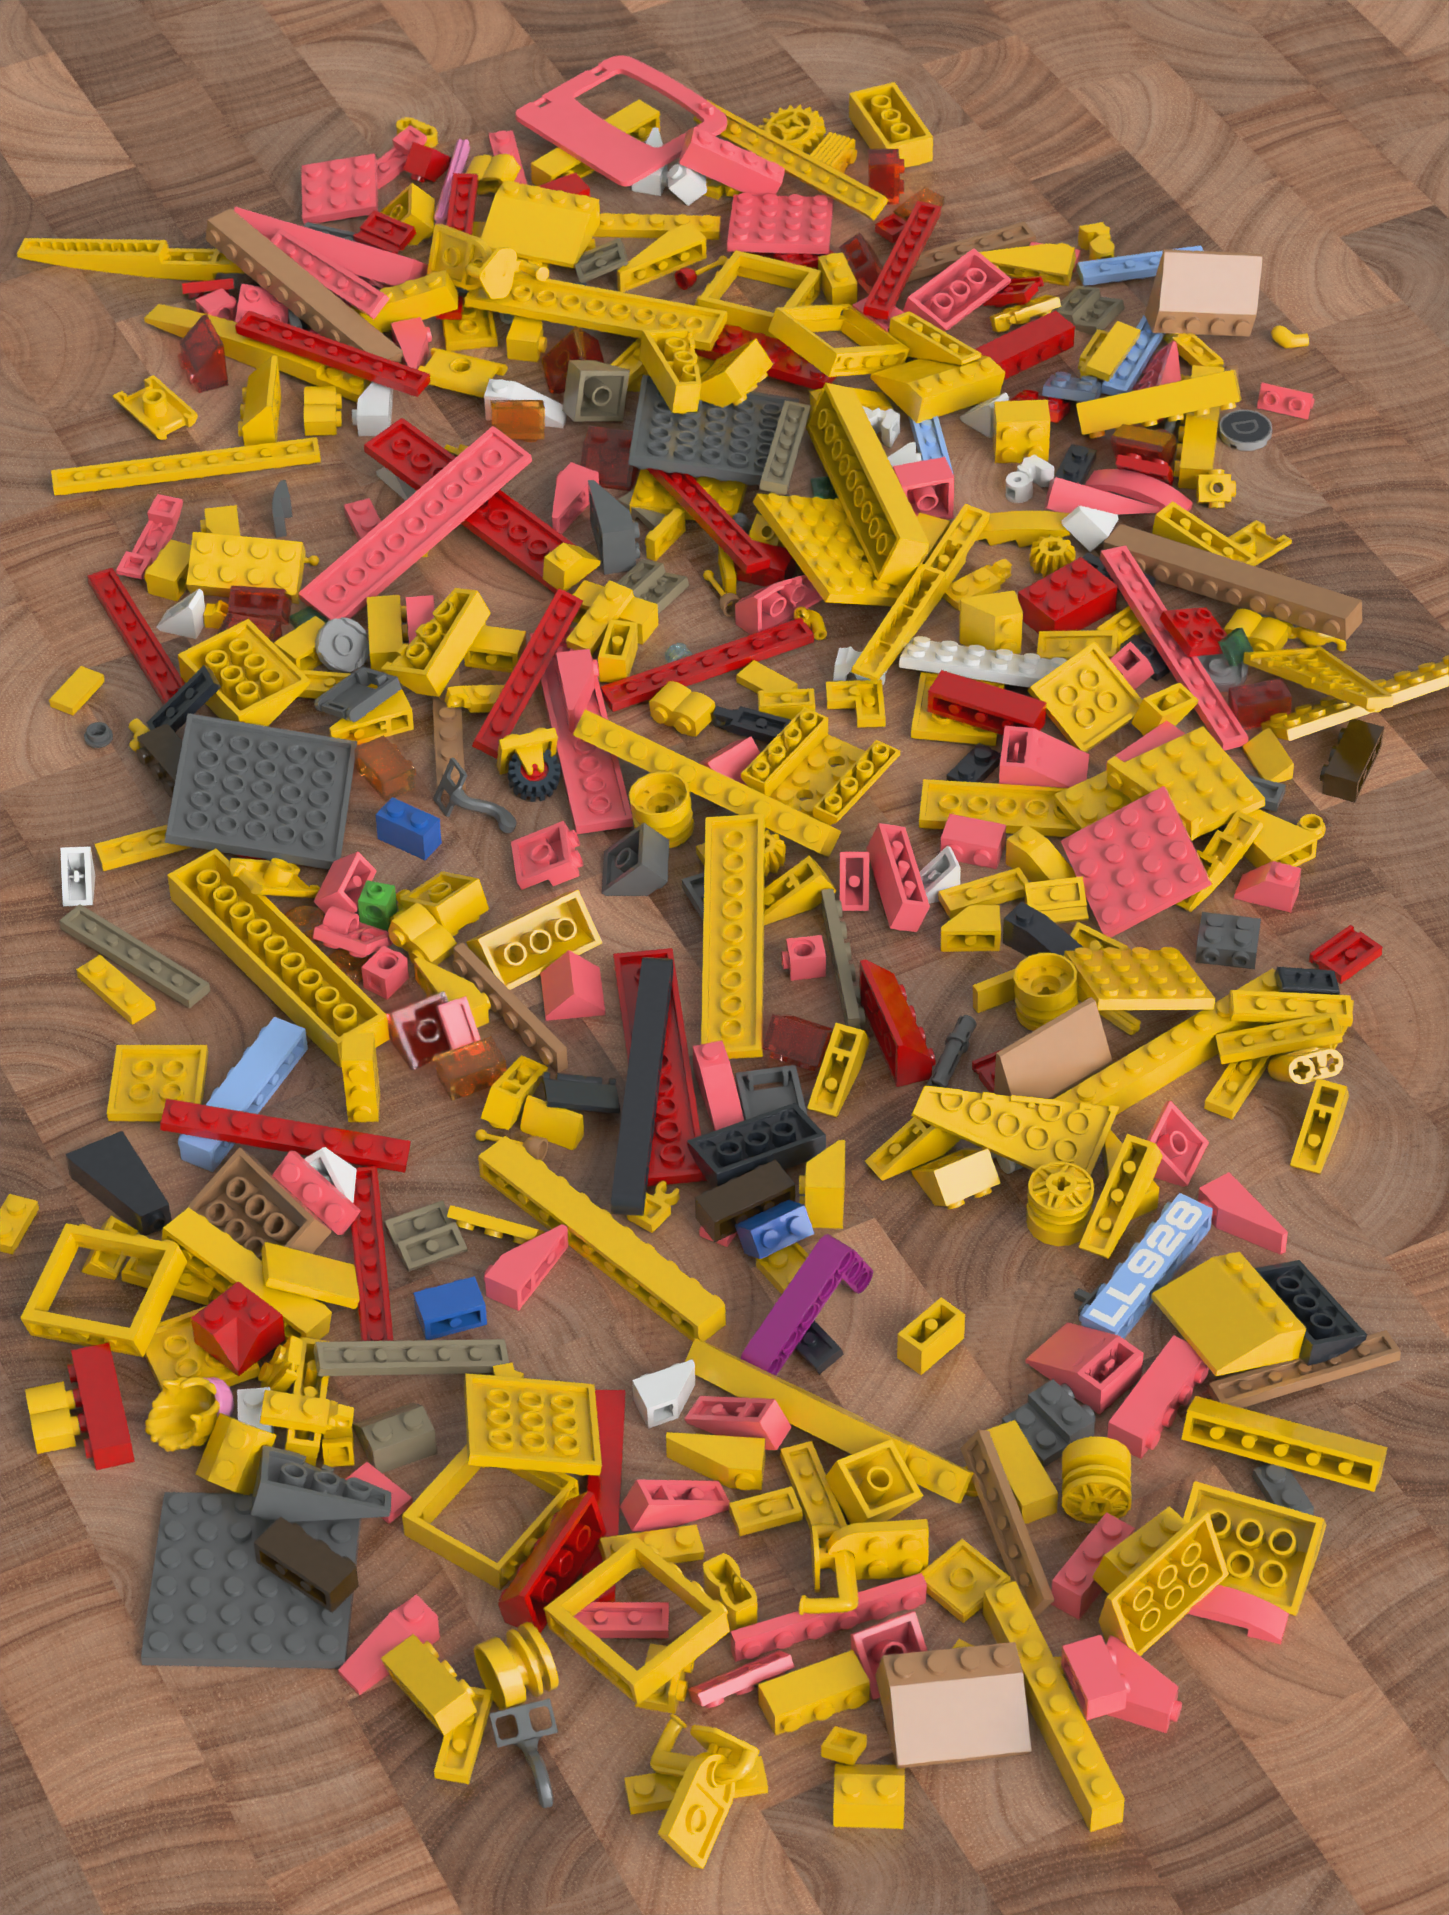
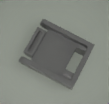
(352, 697)
(765, 1100)

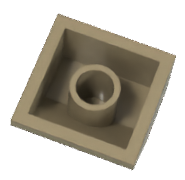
(595, 391)
(397, 1437)

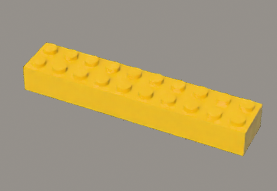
(866, 485)
(275, 955)

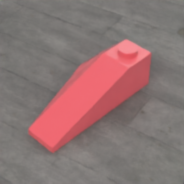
(1161, 369)
(1066, 496)
(774, 604)

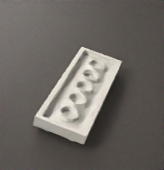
(977, 662)

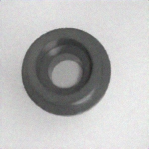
(98, 735)

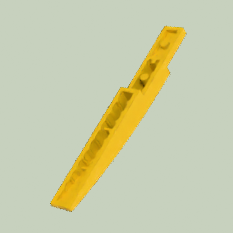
(129, 257)
(255, 353)
(921, 594)
(825, 1418)

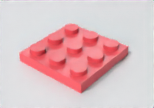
(339, 189)

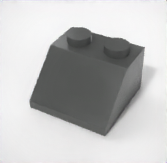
(636, 863)

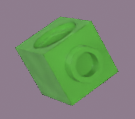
(377, 904)

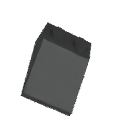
(612, 531)

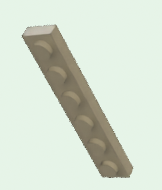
(785, 447)
(840, 954)
(134, 956)
(409, 1357)

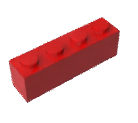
(1030, 344)
(983, 704)
(102, 1406)

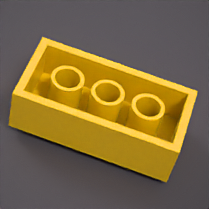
(890, 122)
(244, 561)

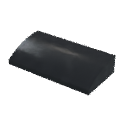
(737, 1149)
(1327, 1324)

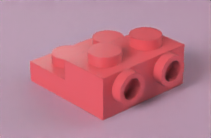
(547, 856)

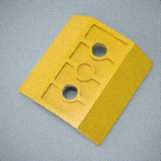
(800, 767)

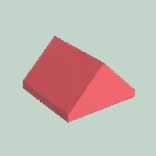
(733, 758)
(572, 988)
(1179, 1144)
(886, 1638)

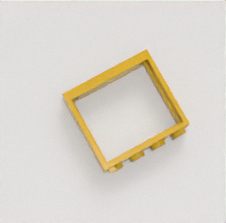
(801, 278)
(877, 347)
(87, 1332)
(447, 1485)
(670, 1661)

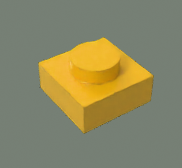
(843, 1745)

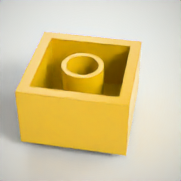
(1021, 430)

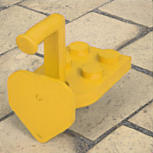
(474, 264)
(864, 1553)
(705, 1787)

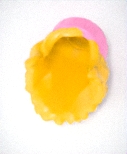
(187, 1411)

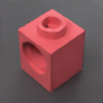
(218, 304)
(804, 957)
(385, 972)

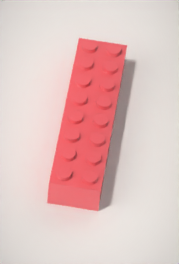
(366, 262)

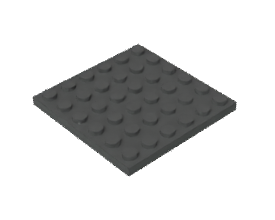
(709, 442)
(261, 791)
(223, 1607)

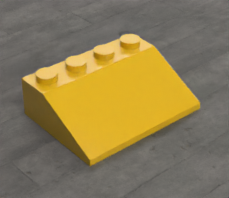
(541, 223)
(938, 388)
(252, 674)
(1231, 1316)
(1262, 1543)
(1165, 1586)

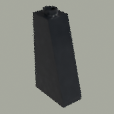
(121, 1182)

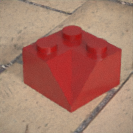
(238, 1328)

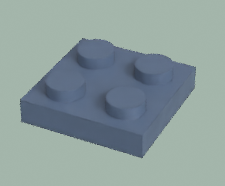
(1066, 387)

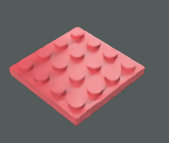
(780, 224)
(1136, 862)

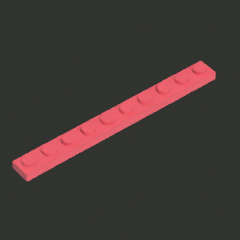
(1186, 670)

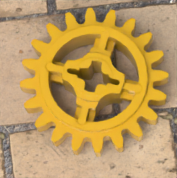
(796, 127)

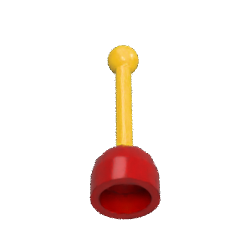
(687, 277)

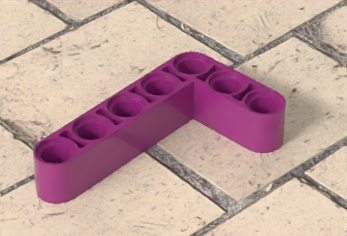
(803, 1299)

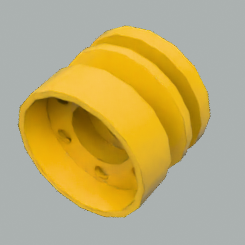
(663, 804)
(1044, 988)
(1059, 1203)
(1096, 1479)
(518, 1665)

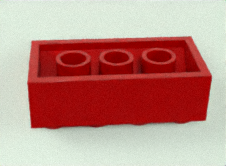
(894, 1025)
(554, 1562)

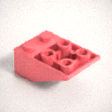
(1040, 760)
(1090, 1362)

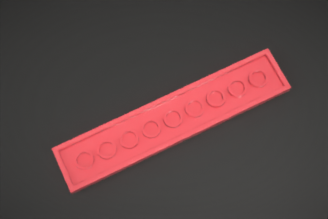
(416, 526)
(588, 772)

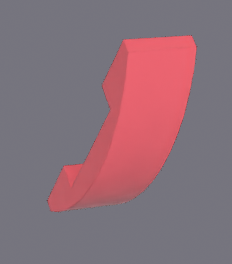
(393, 161)
(1137, 487)
(163, 519)
(1243, 1610)

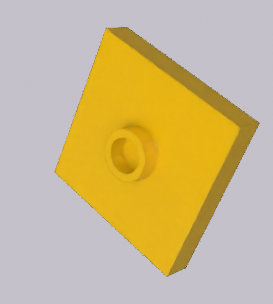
(960, 1579)

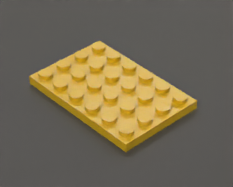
(825, 548)
(1191, 770)

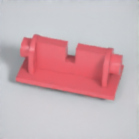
(1285, 401)

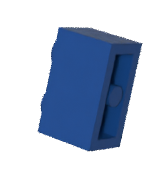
(408, 828)
(774, 1229)
(450, 1308)

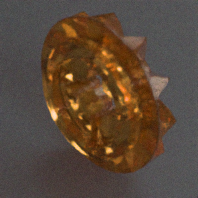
(303, 915)
(343, 959)

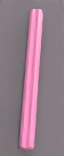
(456, 166)

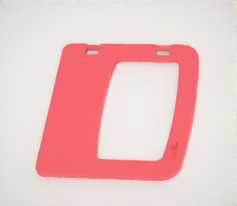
(600, 143)

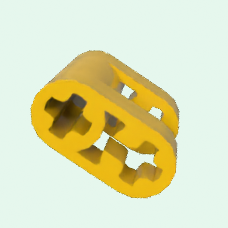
(1299, 1069)

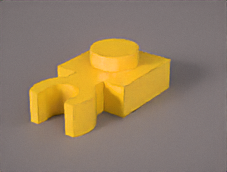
(656, 1208)

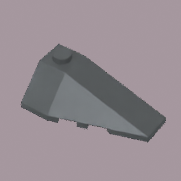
(303, 1492)

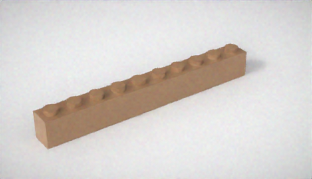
(295, 286)
(1240, 583)

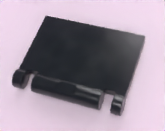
(580, 1093)

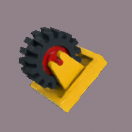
(530, 763)

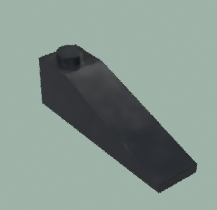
(1035, 933)

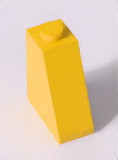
(1280, 842)

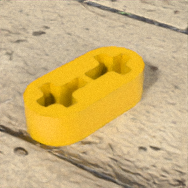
(429, 131)

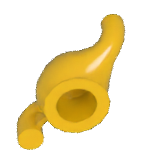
(1313, 638)

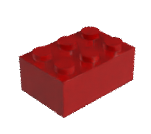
(1068, 598)

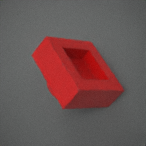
(890, 227)

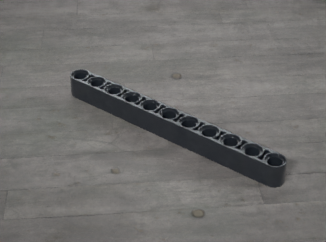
(642, 1087)

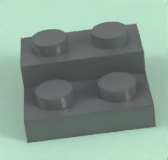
(1228, 940)
(1052, 1420)

